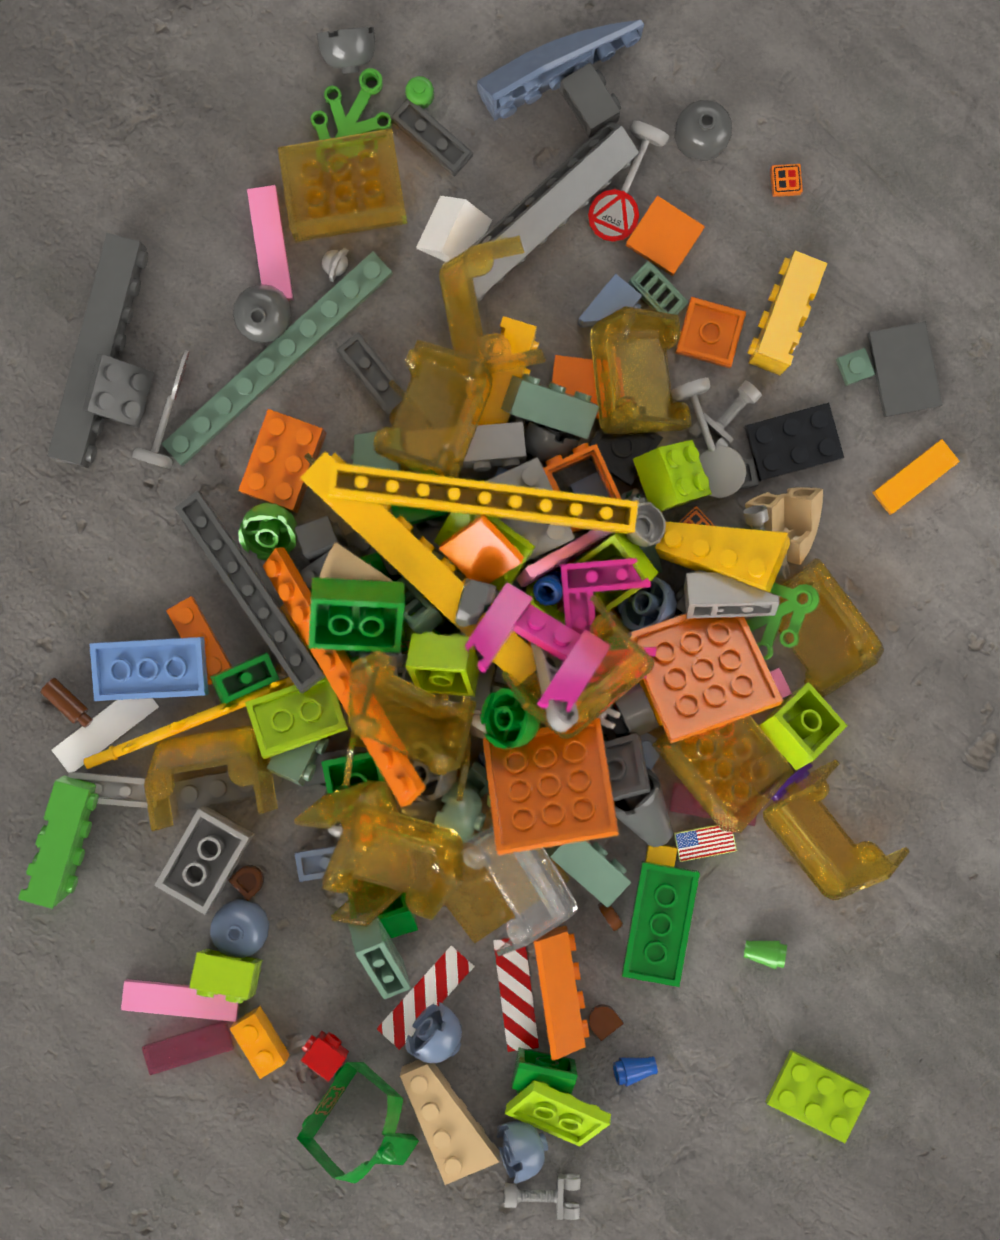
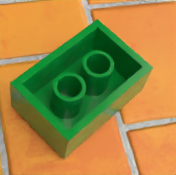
(356, 615)

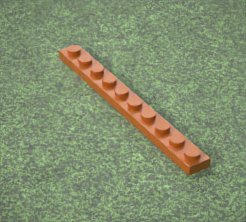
(336, 666)

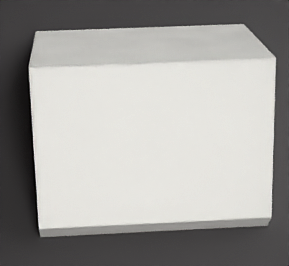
(453, 228)

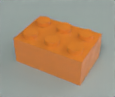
(280, 461)

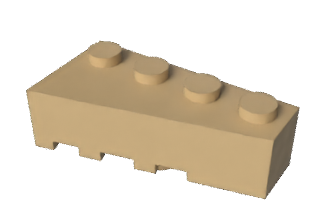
(449, 1128)

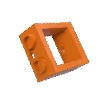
(580, 454)

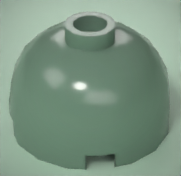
(462, 815)

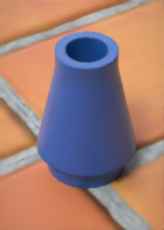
(549, 588)
(633, 1069)

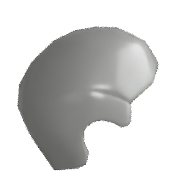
(649, 526)

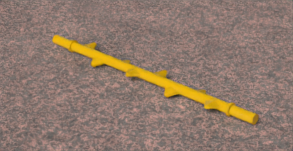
(182, 725)

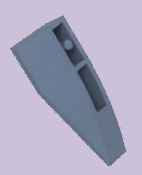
(547, 65)

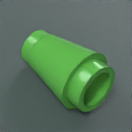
(766, 953)

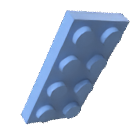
(149, 668)

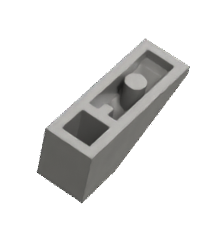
(721, 596)

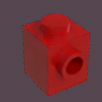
(324, 1054)

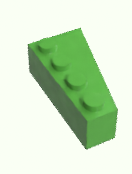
(61, 842)

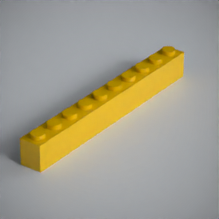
(482, 498)
(413, 560)

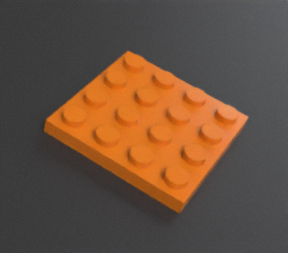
(705, 674)
(550, 790)

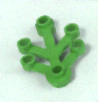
(349, 125)
(791, 605)

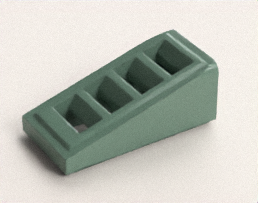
(657, 277)
(424, 619)

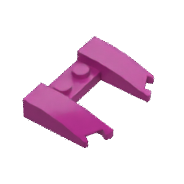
(583, 579)
(514, 612)

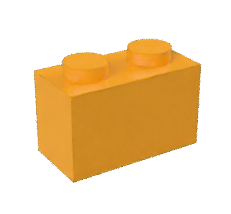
(260, 1042)

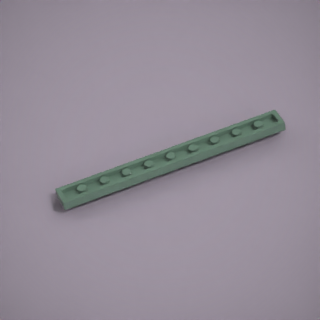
(277, 358)

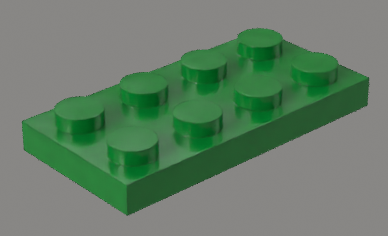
(660, 923)

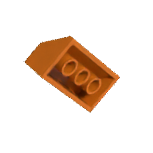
(560, 993)

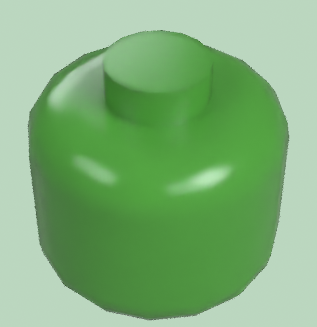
(420, 91)

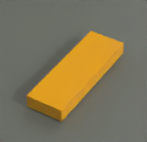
(915, 477)

